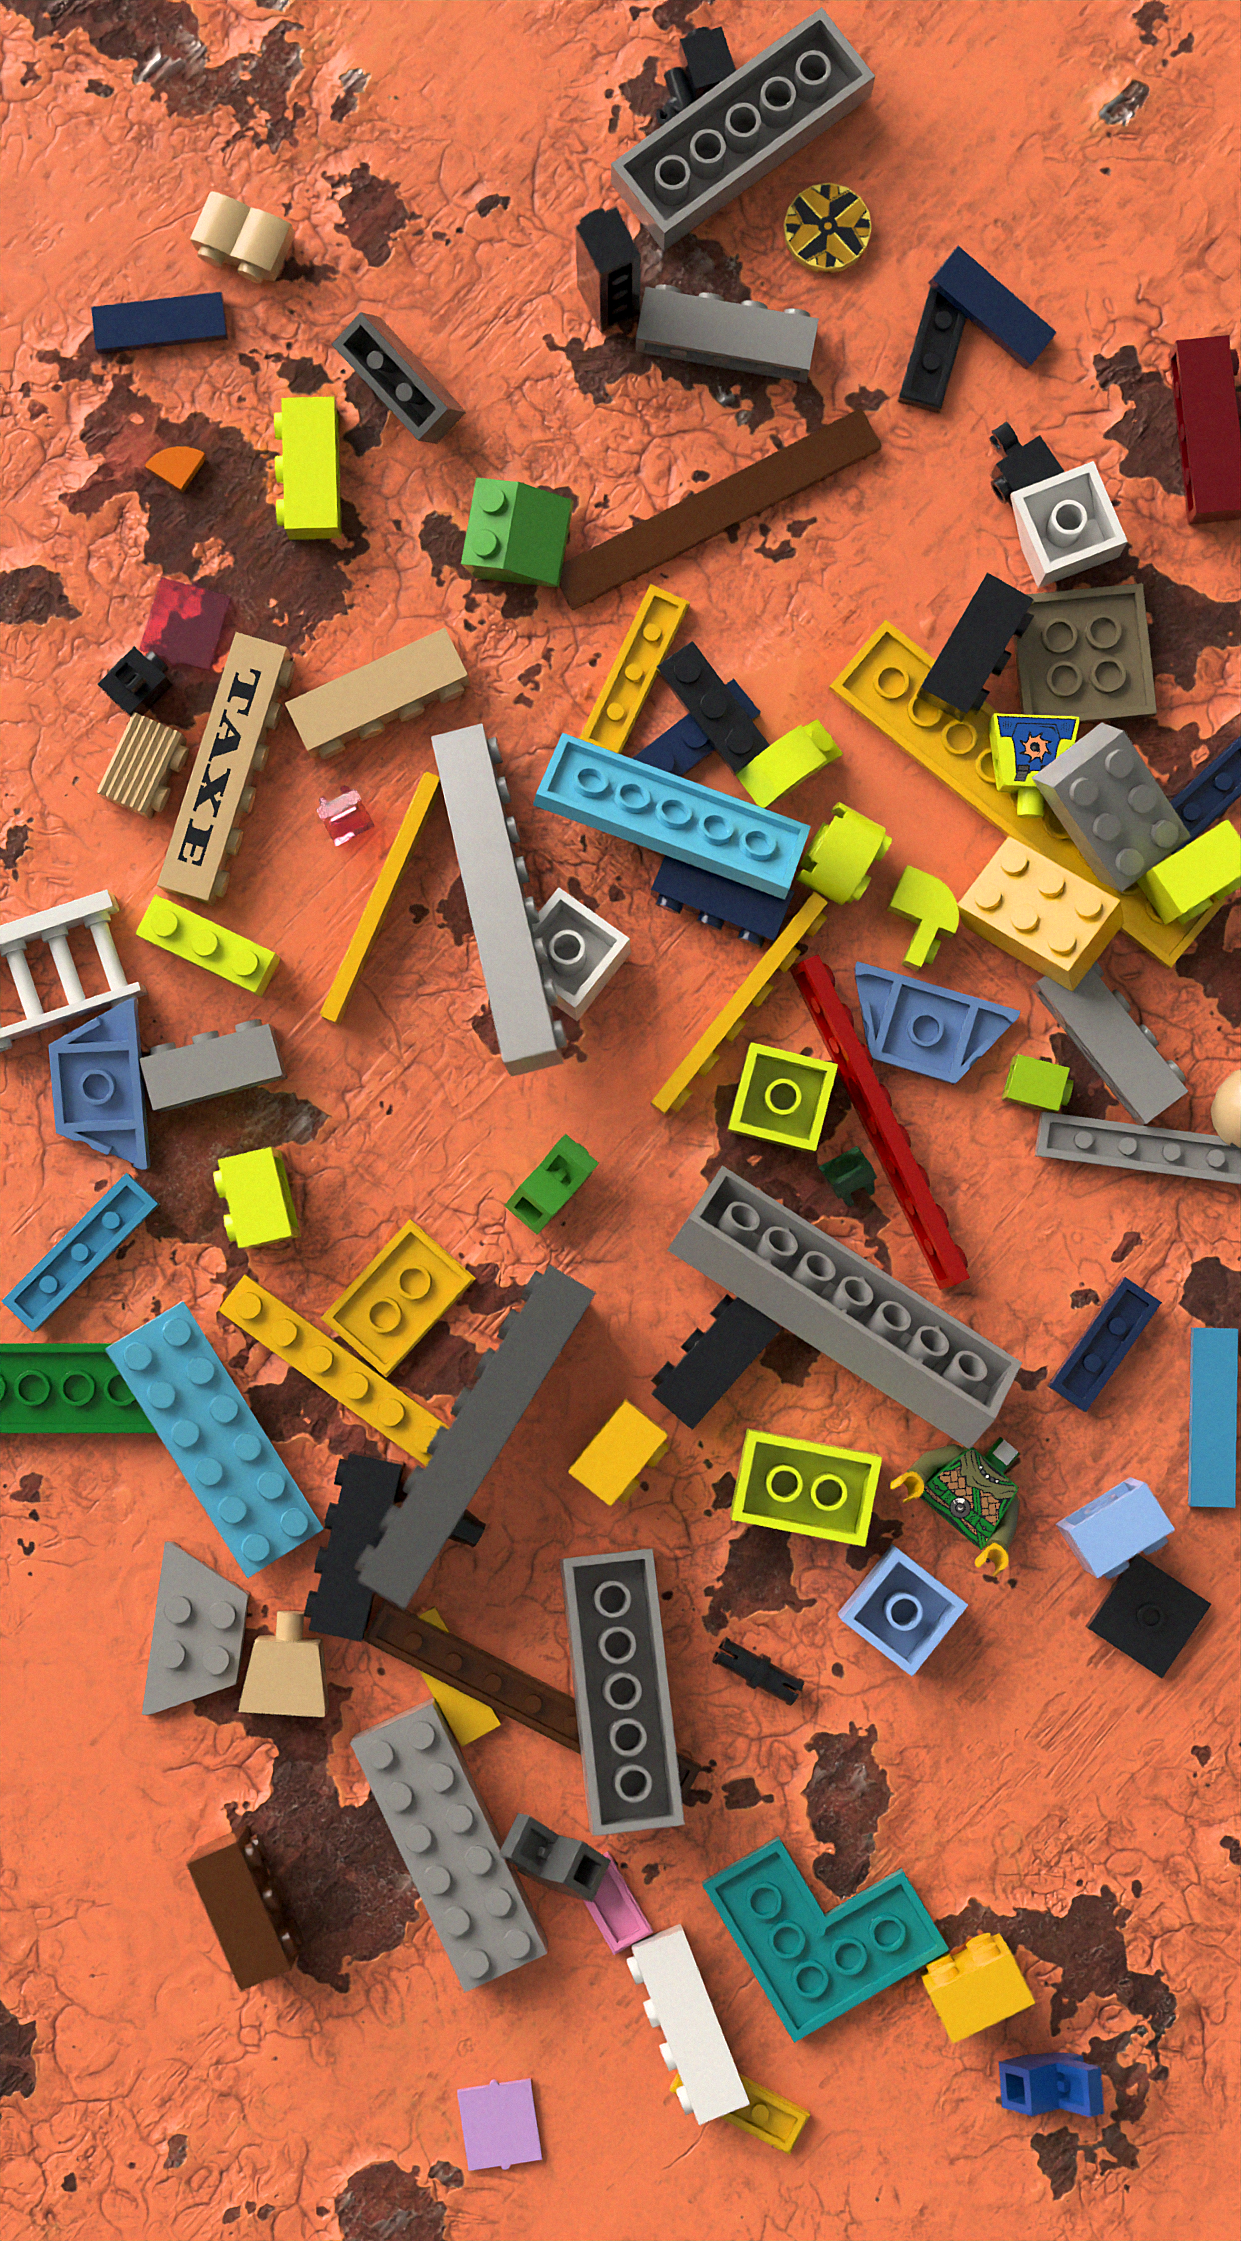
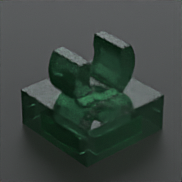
(848, 1174)

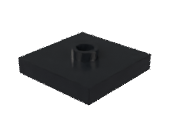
(1148, 1615)

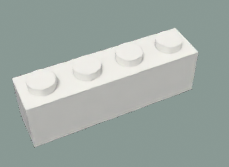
(689, 2024)

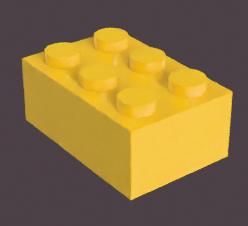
(1041, 913)

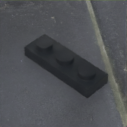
(712, 707)

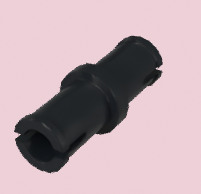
(758, 1671)

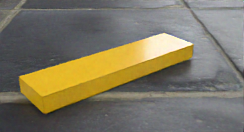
(635, 670)

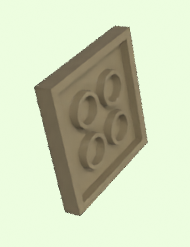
(1087, 655)

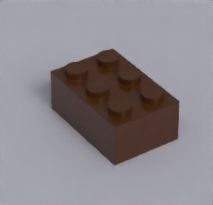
(245, 1907)

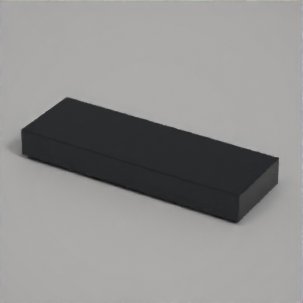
(932, 354)

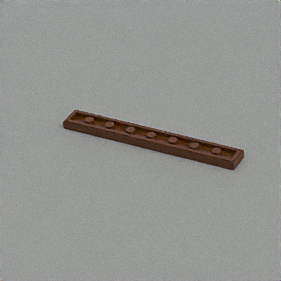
(717, 508)
(488, 1679)

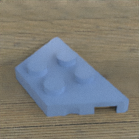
(925, 1024)
(102, 1085)

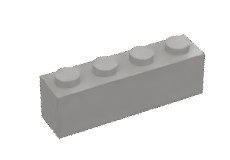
(726, 333)
(1114, 1044)

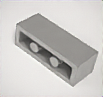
(212, 1066)

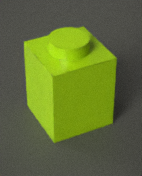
(1037, 1084)

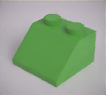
(516, 533)

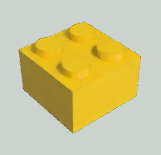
(619, 1452)
(976, 1986)

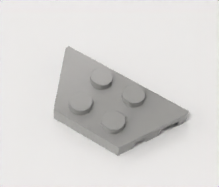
(194, 1632)

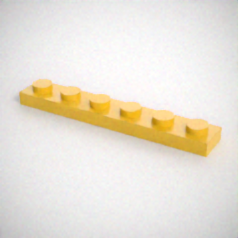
(754, 991)
(332, 1367)

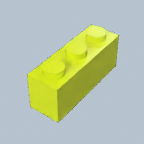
(309, 468)
(208, 945)

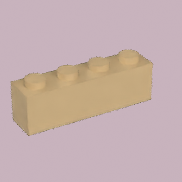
(379, 693)

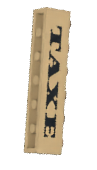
(225, 769)

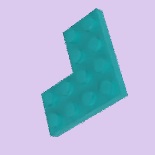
(817, 1961)

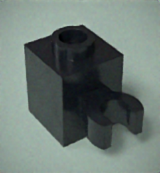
(1021, 464)
(136, 681)

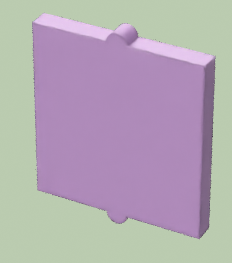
(499, 2124)

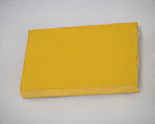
(398, 1298)

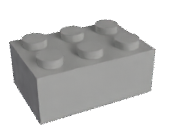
(1111, 806)

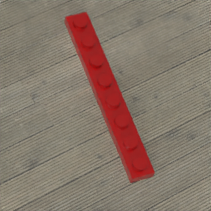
(874, 1110)

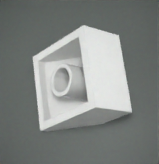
(1067, 524)

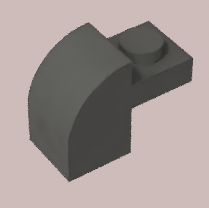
(553, 1859)

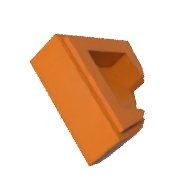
(176, 465)

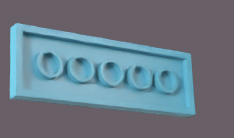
(672, 815)
(214, 1439)

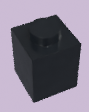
(705, 59)

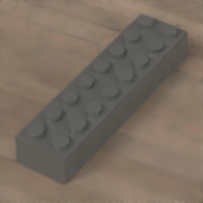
(476, 1436)

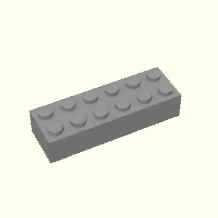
(742, 129)
(621, 1692)
(450, 1844)

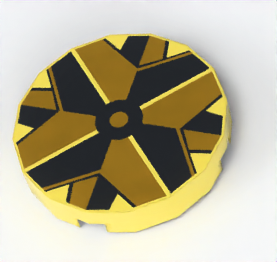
(827, 228)

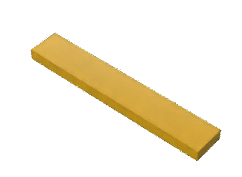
(381, 898)

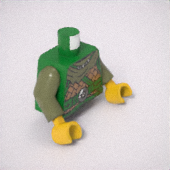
(970, 1495)

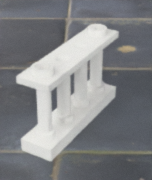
(52, 927)

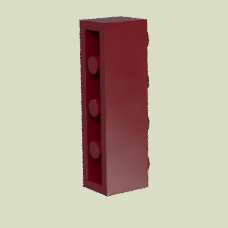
(1208, 427)

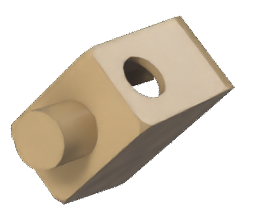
(286, 1672)

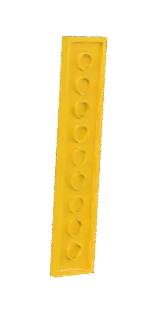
(883, 690)

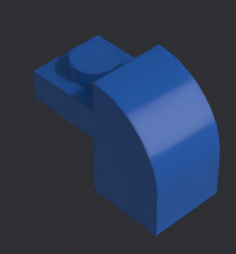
(1051, 2082)

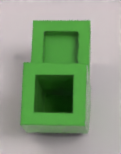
(552, 1184)

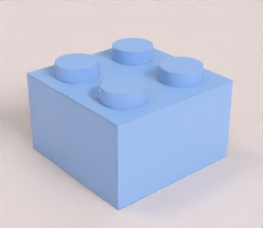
(1116, 1528)
(902, 1610)

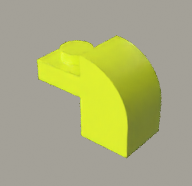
(788, 763)
(931, 906)

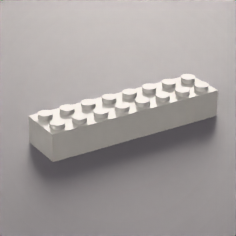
(846, 1307)

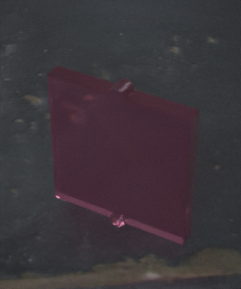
(185, 623)

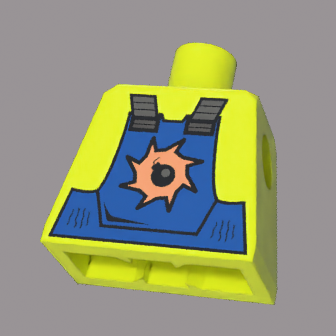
(1022, 749)

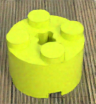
(842, 855)

